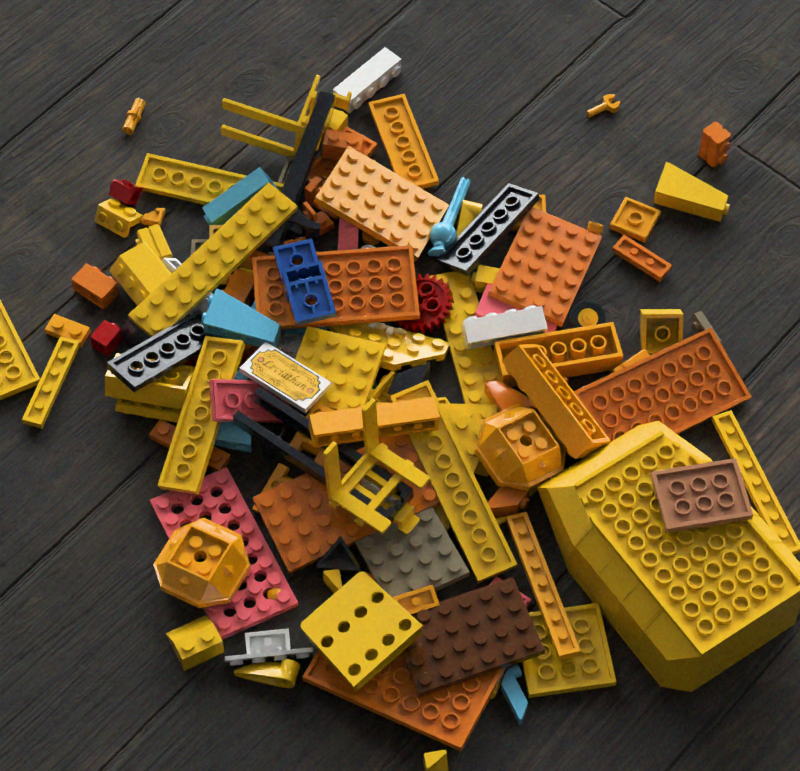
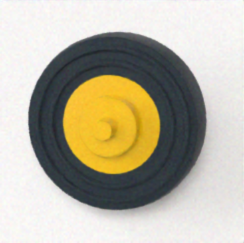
(586, 314)

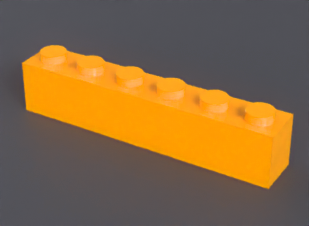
(392, 418)

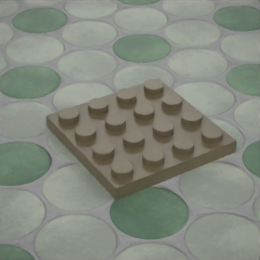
(413, 560)

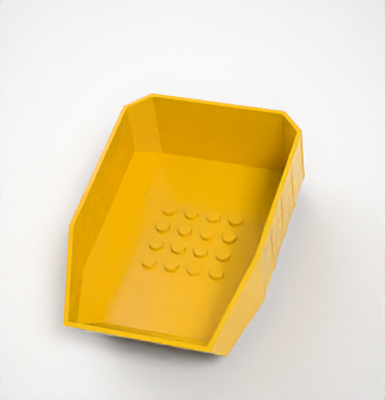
(675, 598)

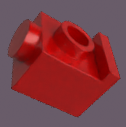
(125, 191)

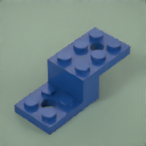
(304, 282)

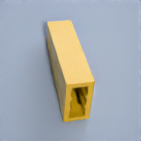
(689, 194)

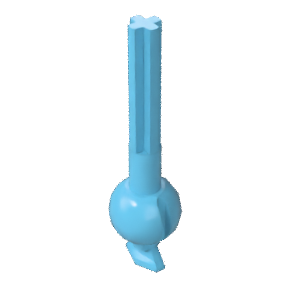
(444, 233)

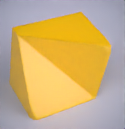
(436, 761)

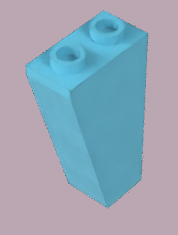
(237, 321)

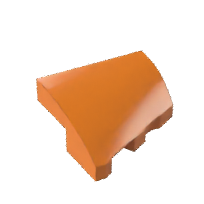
(505, 396)

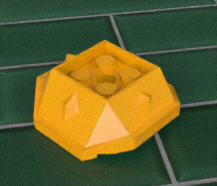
(510, 461)
(207, 581)

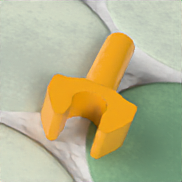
(606, 105)

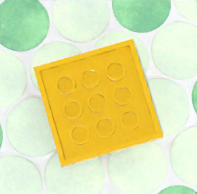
(345, 362)
(590, 670)

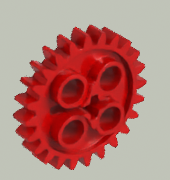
(428, 317)

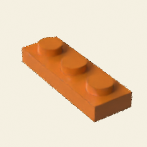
(642, 258)

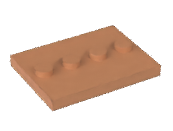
(701, 495)

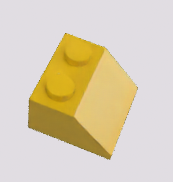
(660, 328)
(196, 642)

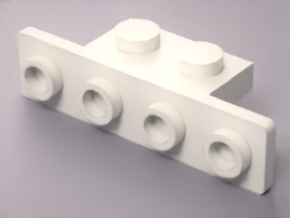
(267, 645)

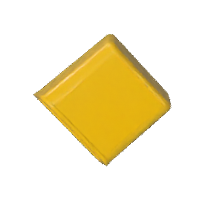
(361, 630)

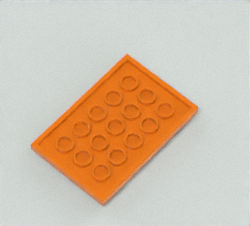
(545, 265)

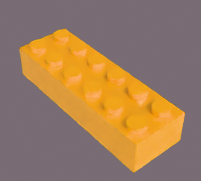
(570, 350)
(555, 400)

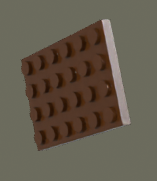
(471, 637)

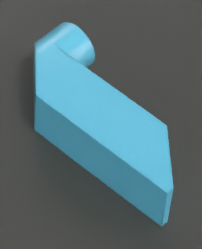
(513, 692)

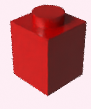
(106, 338)

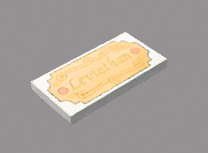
(285, 377)

